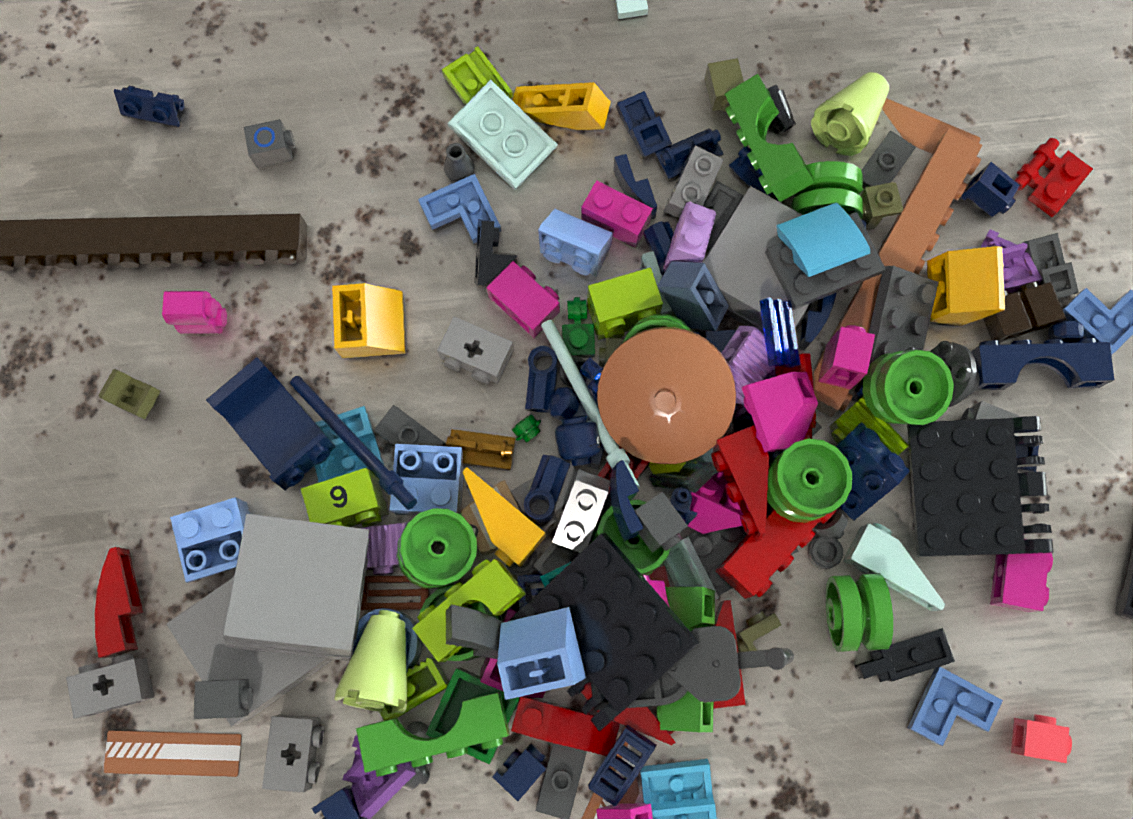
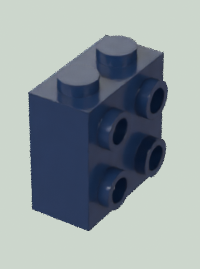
(872, 467)

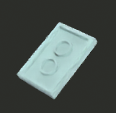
(502, 135)

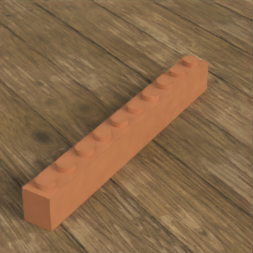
(907, 241)

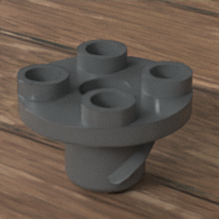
(962, 368)

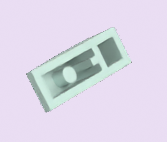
(879, 552)

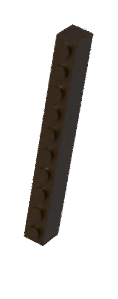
(152, 241)

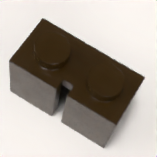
(1025, 312)

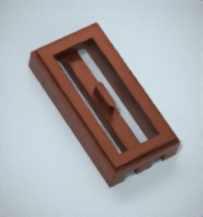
(424, 593)

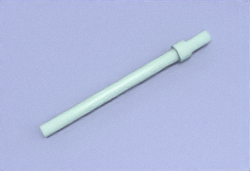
(614, 453)

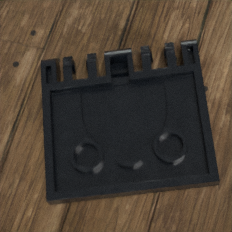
(972, 490)
(620, 626)

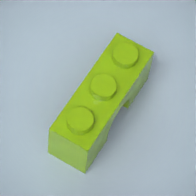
(489, 585)

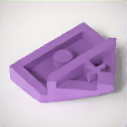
(1017, 263)
(372, 791)

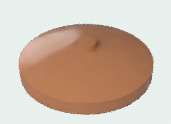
(666, 395)

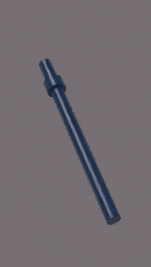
(388, 480)

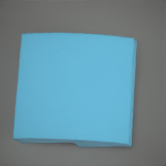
(823, 239)
(342, 458)
(679, 790)

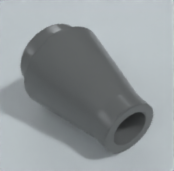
(457, 162)

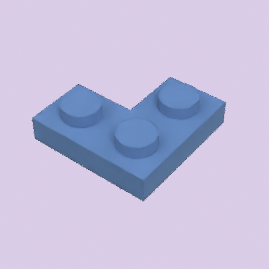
(459, 200)
(1101, 323)
(952, 697)

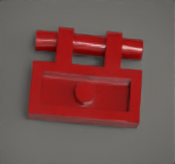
(1061, 181)

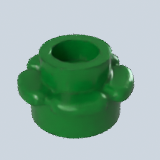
(527, 428)

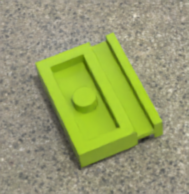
(471, 74)

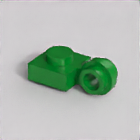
(579, 337)

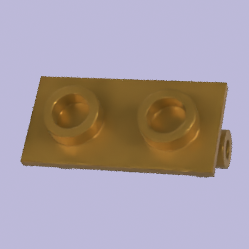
(483, 448)

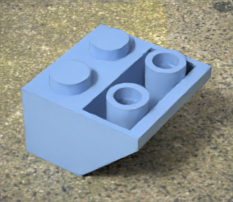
(574, 242)
(431, 476)
(210, 538)
(539, 654)

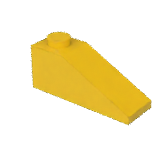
(565, 105)
(506, 526)

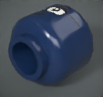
(577, 440)

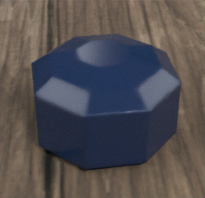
(1067, 330)
(563, 403)

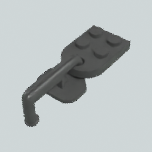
(707, 670)

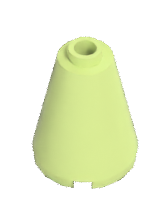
(851, 114)
(377, 666)

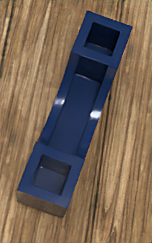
(1078, 363)

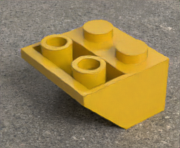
(967, 285)
(368, 320)

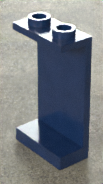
(271, 424)

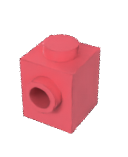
(1041, 739)

